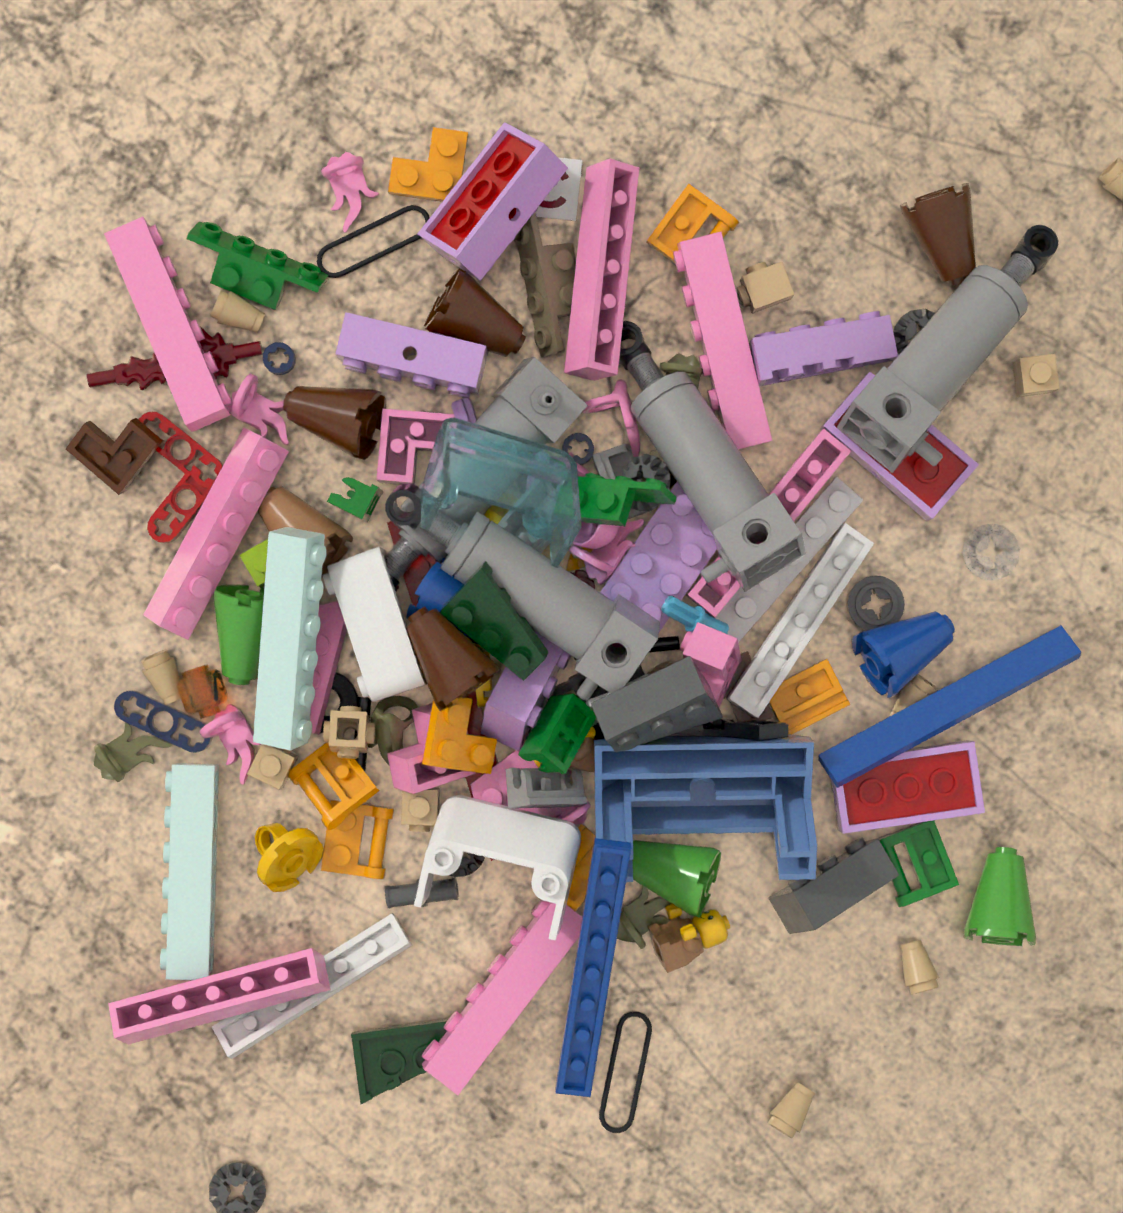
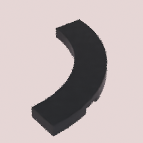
(728, 728)

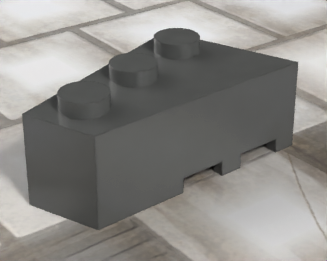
(656, 706)
(837, 886)

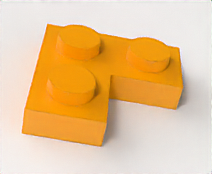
(433, 178)
(449, 744)

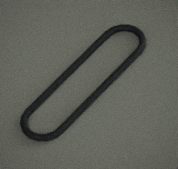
(364, 229)
(611, 1068)

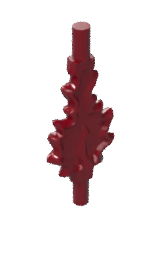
(149, 370)

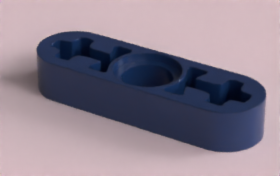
(143, 702)

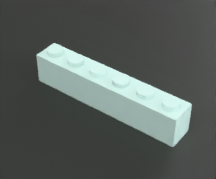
(289, 638)
(191, 871)

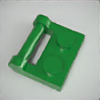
(927, 858)

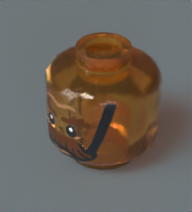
(202, 691)

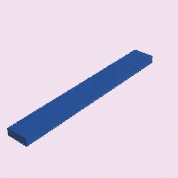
(949, 706)
(593, 966)

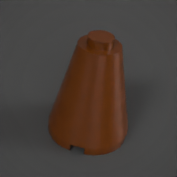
(945, 231)
(474, 316)
(338, 416)
(447, 657)

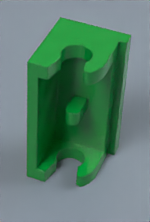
(362, 500)
(558, 733)

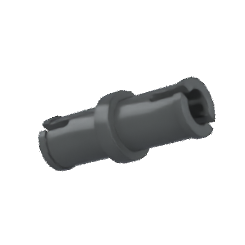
(405, 894)

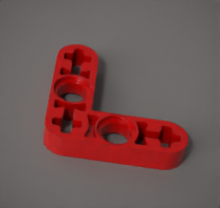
(190, 481)

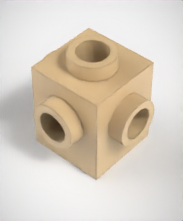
(349, 718)

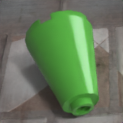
(239, 631)
(677, 872)
(1002, 902)

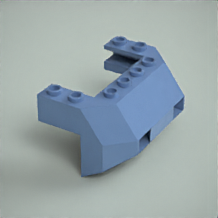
(711, 788)

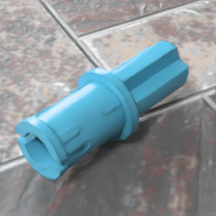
(690, 616)

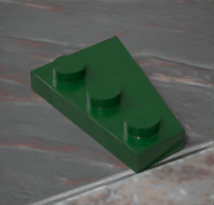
(491, 621)
(391, 1055)

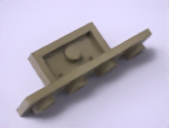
(548, 282)

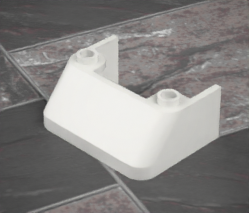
(375, 624)
(508, 836)

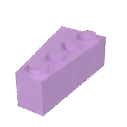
(823, 349)
(517, 703)

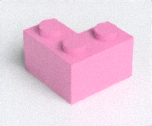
(401, 438)
(715, 656)
(407, 766)

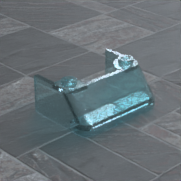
(506, 474)

